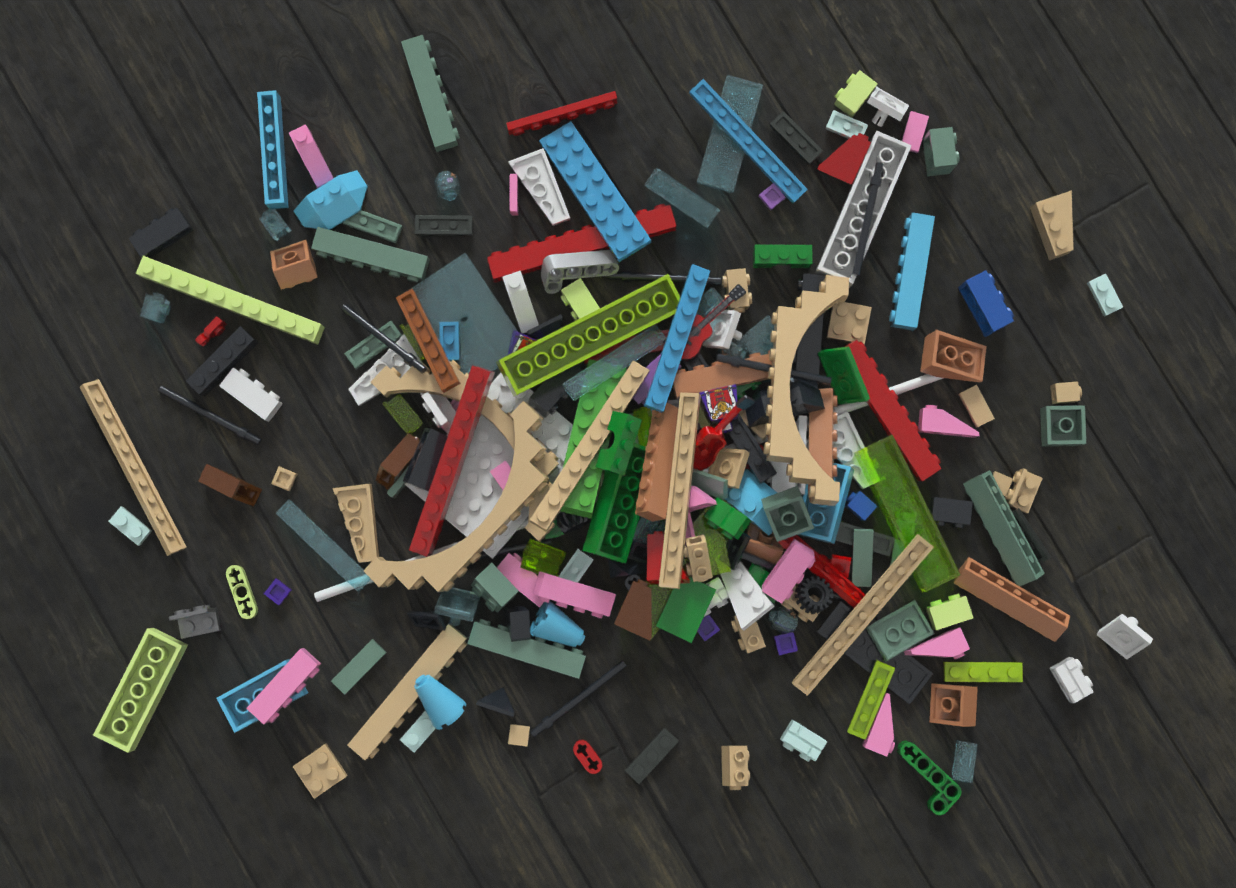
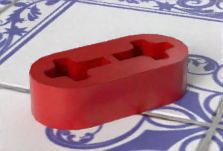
(584, 759)

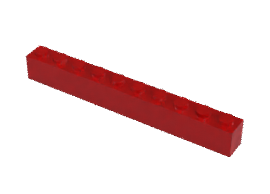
(531, 257)
(452, 461)

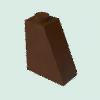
(397, 461)
(230, 485)
(637, 610)

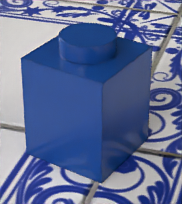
(860, 505)

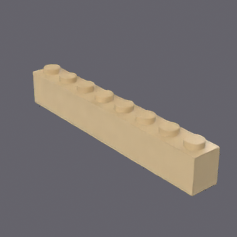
(404, 695)

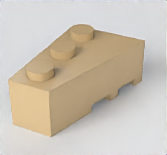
(1055, 224)

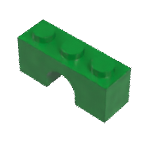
(771, 255)
(617, 456)

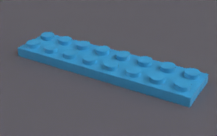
(595, 191)

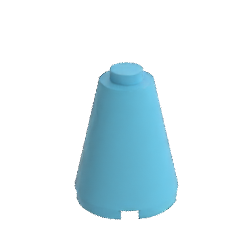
(556, 626)
(439, 702)

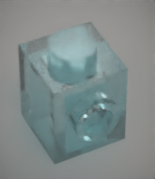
(274, 224)
(155, 308)

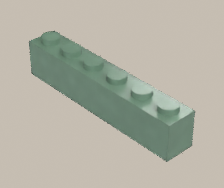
(429, 93)
(370, 254)
(1003, 528)
(532, 651)

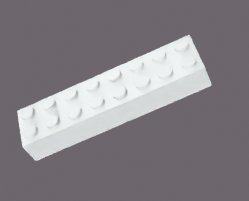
(843, 243)

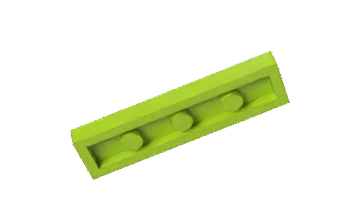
(983, 672)
(871, 699)

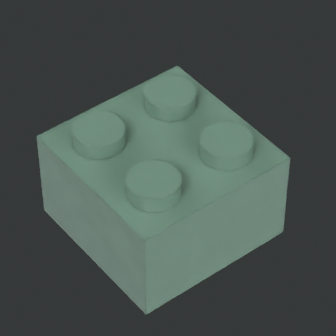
(940, 151)
(1063, 426)
(787, 513)
(494, 588)

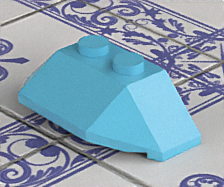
(333, 202)
(748, 500)

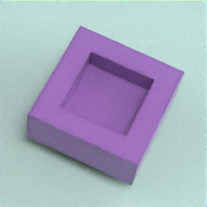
(772, 196)

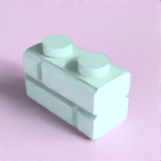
(802, 740)

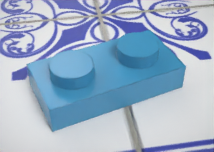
(450, 339)

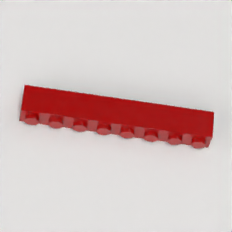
(894, 417)

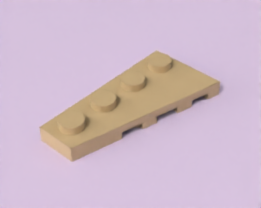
(359, 515)

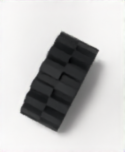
(807, 602)

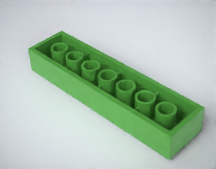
(584, 495)

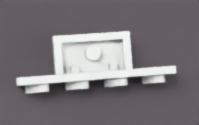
(441, 408)

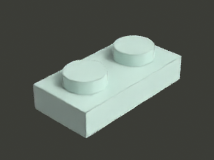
(845, 125)
(1105, 295)
(130, 526)
(576, 566)
(418, 732)

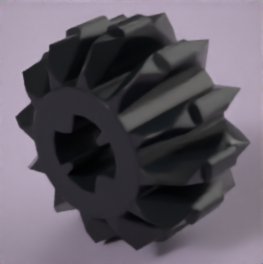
(570, 522)

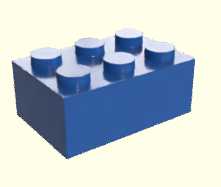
(986, 303)

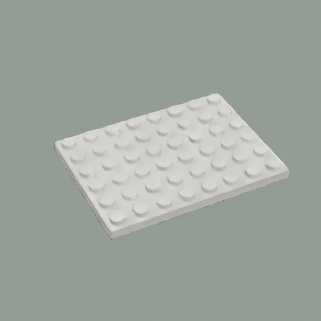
(476, 487)

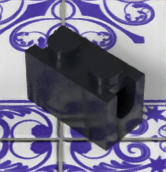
(951, 511)

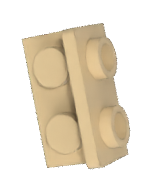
(1023, 490)

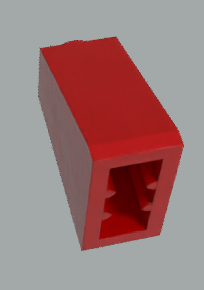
(846, 159)
(654, 558)

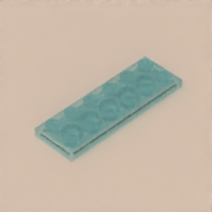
(722, 154)

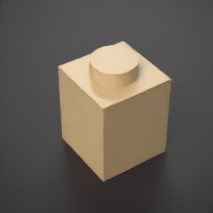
(1065, 393)

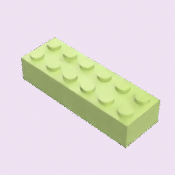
(140, 690)

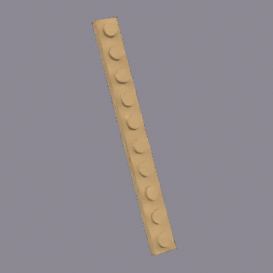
(588, 447)
(133, 467)
(679, 490)
(862, 614)

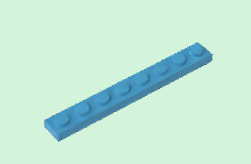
(747, 141)
(677, 338)

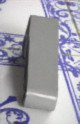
(576, 265)

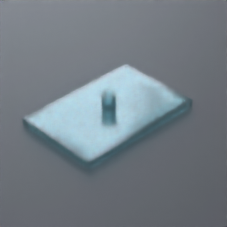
(460, 293)

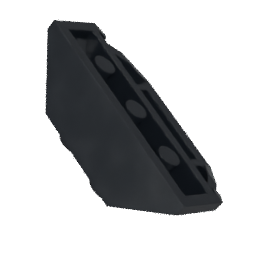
(803, 398)

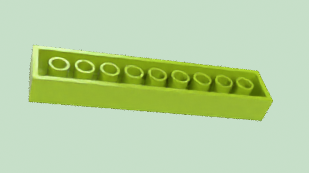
(589, 335)

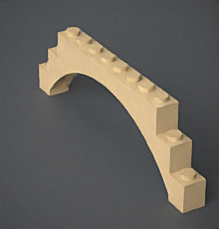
(415, 382)
(784, 440)
(522, 485)

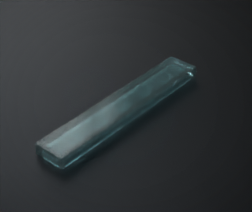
(614, 362)
(323, 545)

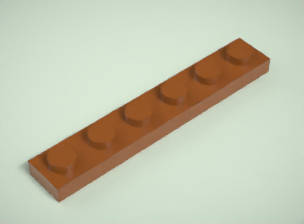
(428, 341)

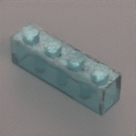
(682, 197)

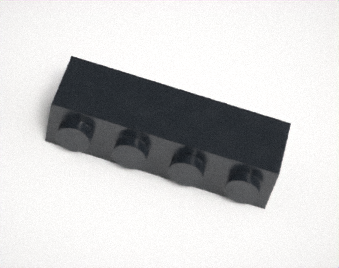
(222, 361)

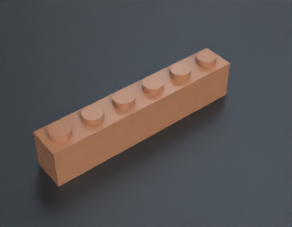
(718, 376)
(823, 434)
(657, 465)
(1012, 599)

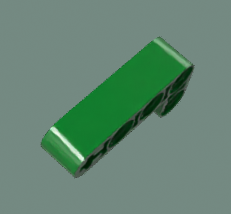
(927, 773)

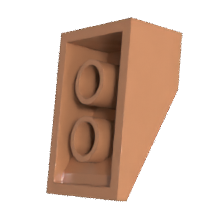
(953, 357)

